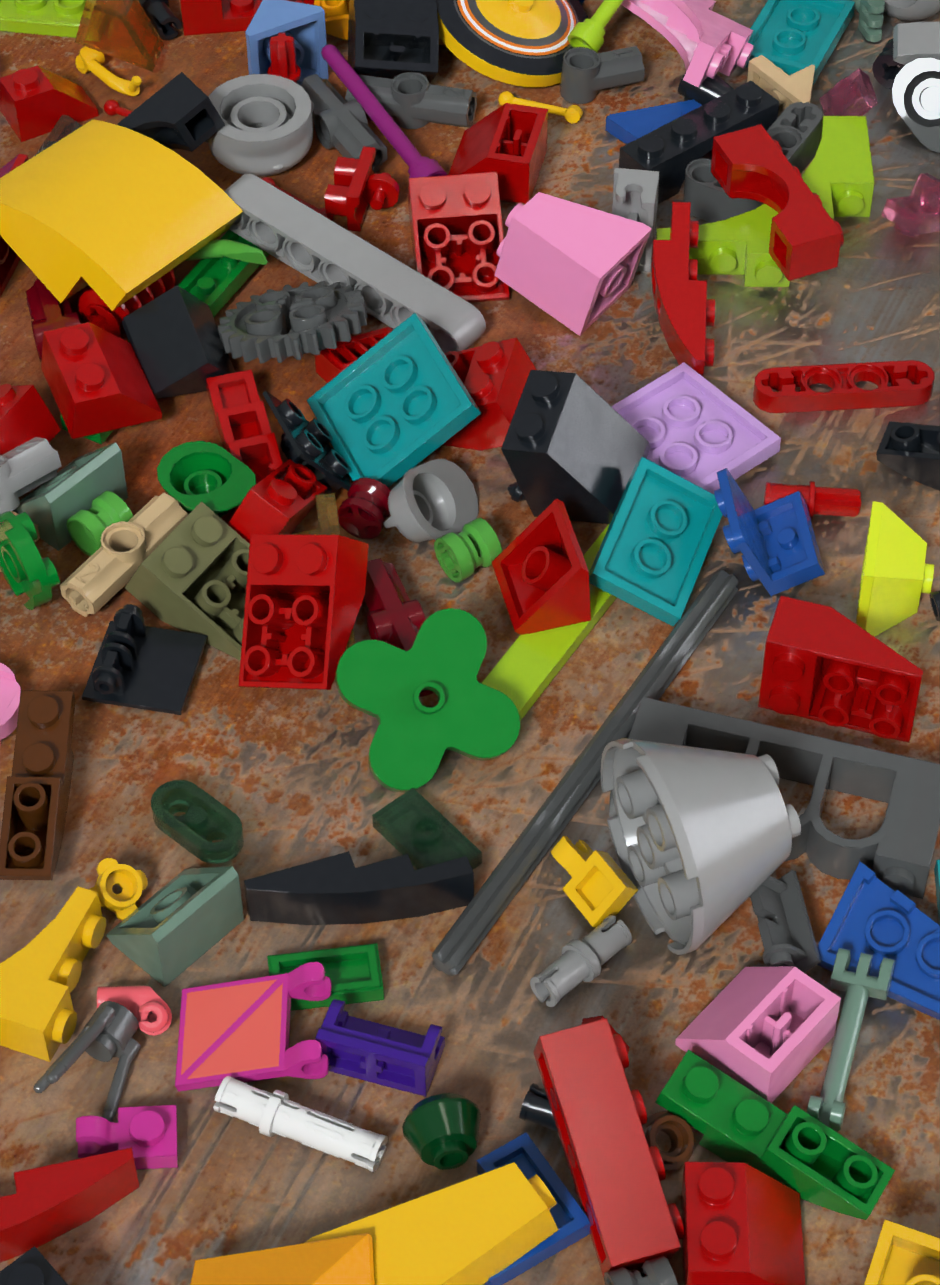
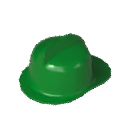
(205, 474)

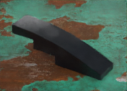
(338, 893)

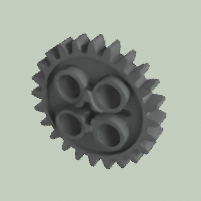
(293, 322)

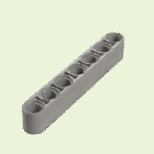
(336, 255)

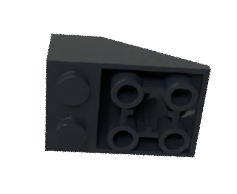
(393, 37)

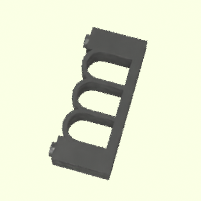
(908, 836)

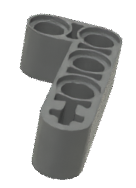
(799, 137)

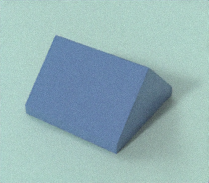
(297, 20)

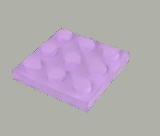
(697, 428)

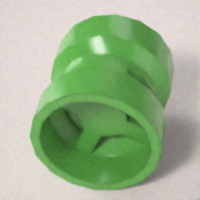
(87, 526)
(467, 550)

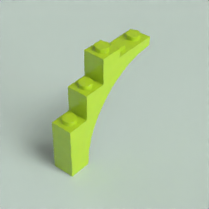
(838, 175)

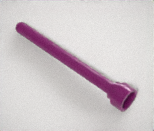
(418, 165)

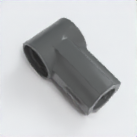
(588, 72)

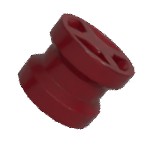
(365, 508)

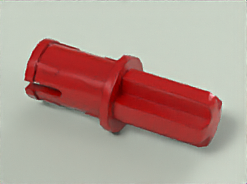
(283, 57)
(818, 499)

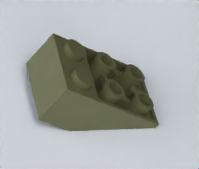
(198, 580)

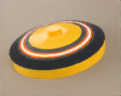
(510, 38)

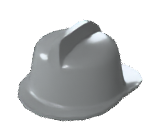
(432, 501)

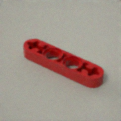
(844, 392)

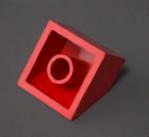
(96, 380)
(739, 1227)

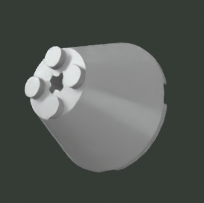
(694, 831)

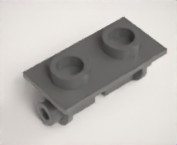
(784, 923)

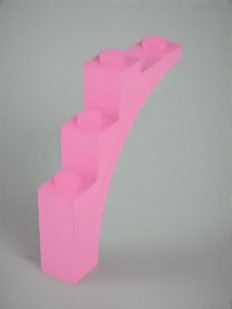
(700, 36)

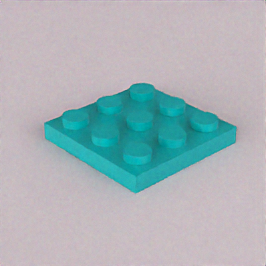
(394, 404)

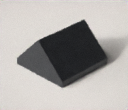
(177, 343)

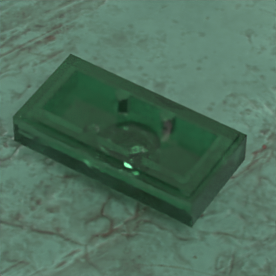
(423, 832)

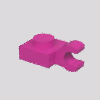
(146, 1129)

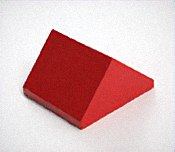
(545, 574)

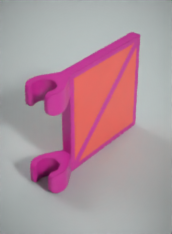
(245, 1030)

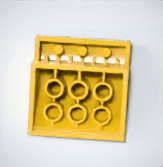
(109, 212)

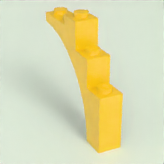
(40, 976)

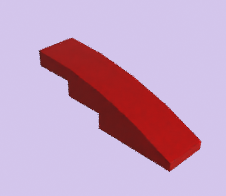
(243, 422)
(61, 1198)

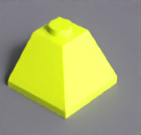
(891, 572)

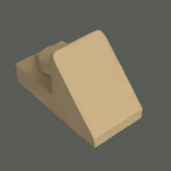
(783, 87)

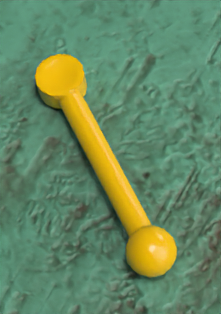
(571, 114)

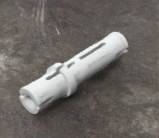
(310, 1127)

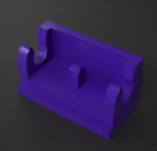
(380, 1051)

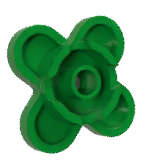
(412, 736)

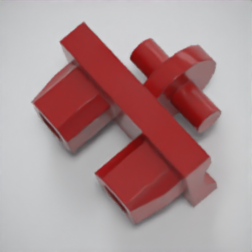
(358, 187)

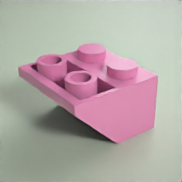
(764, 1027)

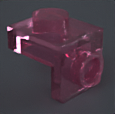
(850, 96)
(919, 211)

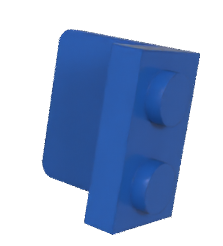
(773, 539)

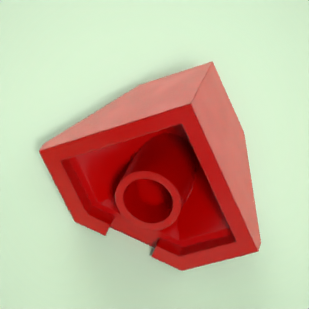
(37, 98)

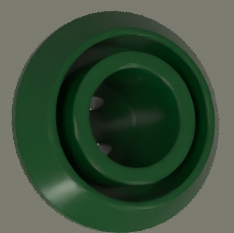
(443, 1129)

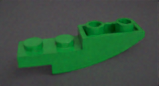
(781, 1145)

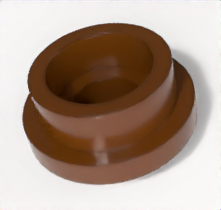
(680, 1134)

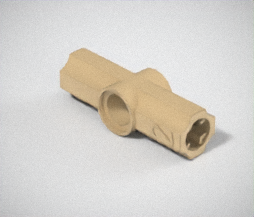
(121, 553)

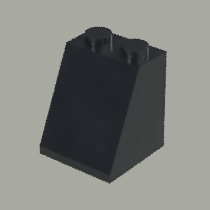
(571, 447)

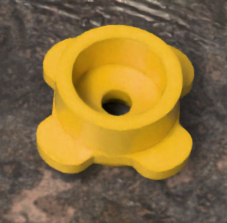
(131, 883)

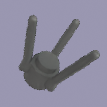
(103, 1037)

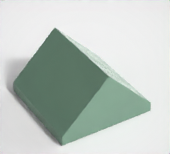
(74, 490)
(181, 921)

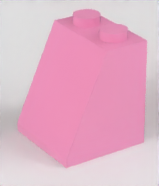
(569, 258)

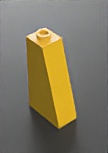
(458, 1231)

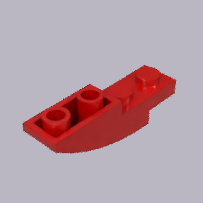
(678, 294)

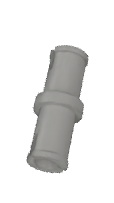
(581, 961)

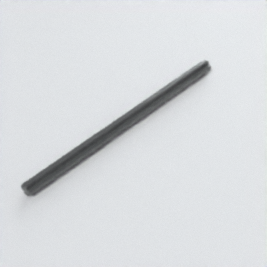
(580, 778)

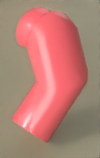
(147, 1006)

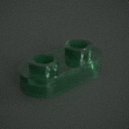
(200, 825)

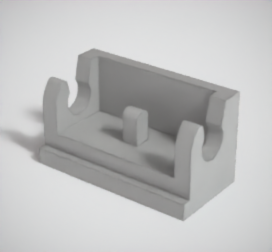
(637, 199)

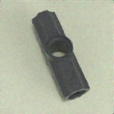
(417, 102)
(341, 123)

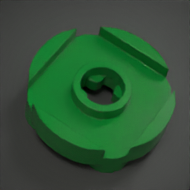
(22, 562)

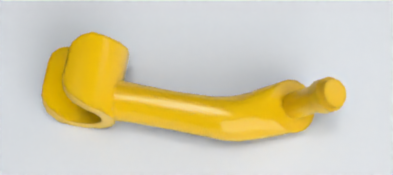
(92, 61)

